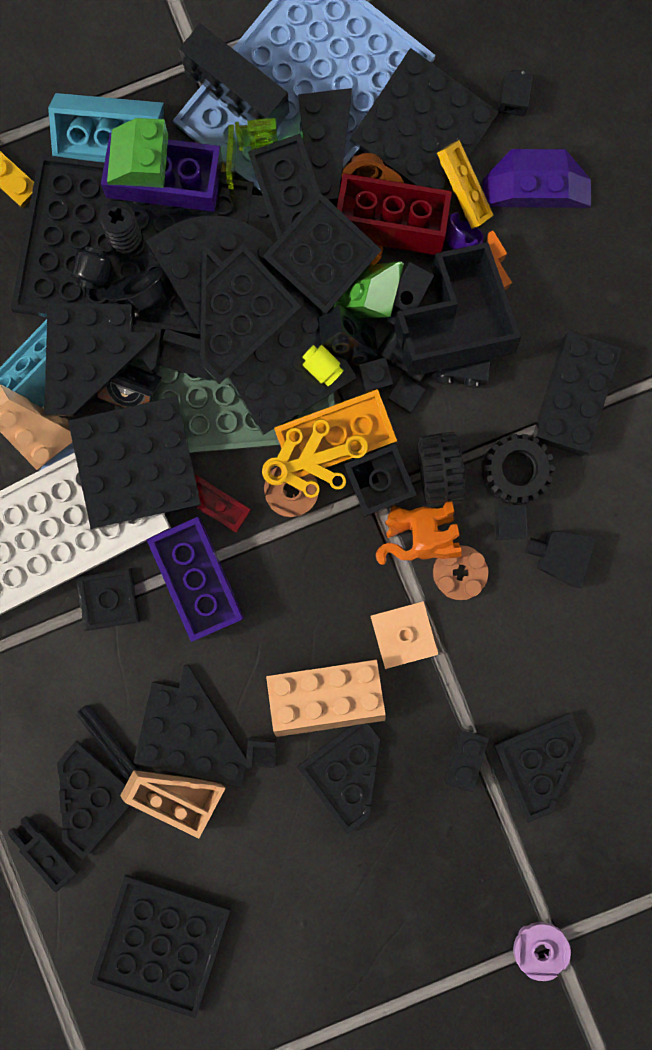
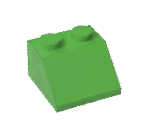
(138, 153)
(373, 291)

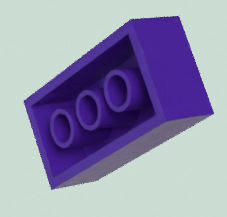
(189, 182)
(195, 579)

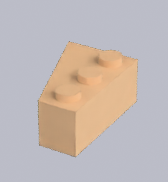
(30, 430)

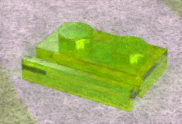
(256, 133)

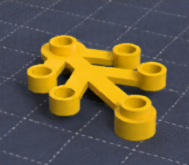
(309, 460)

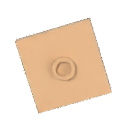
(404, 635)

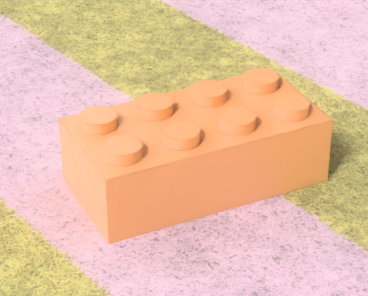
(325, 698)

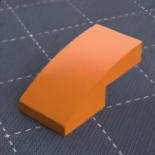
(499, 255)

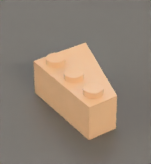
(174, 799)

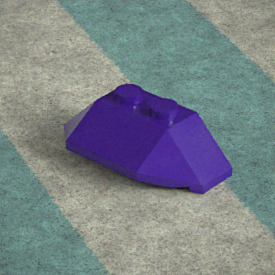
(537, 180)

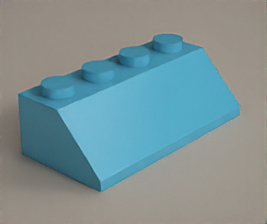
(83, 123)
(27, 367)

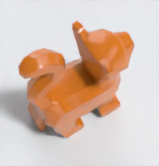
(427, 539)

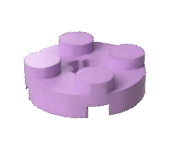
(553, 939)

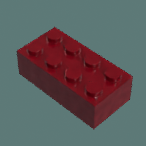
(396, 212)

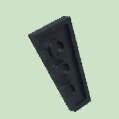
(324, 136)

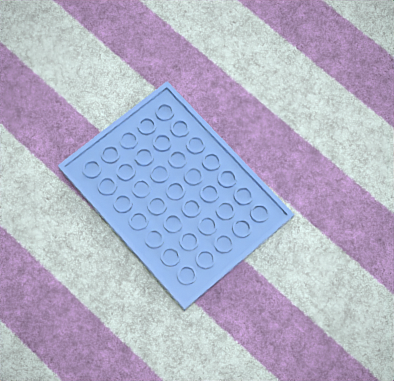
(308, 50)

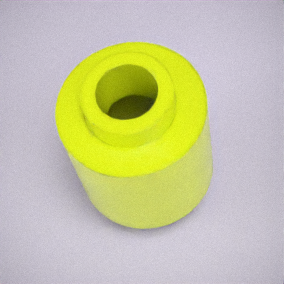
(322, 365)

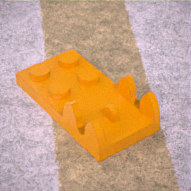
(357, 416)

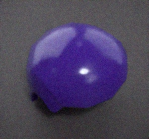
(460, 233)

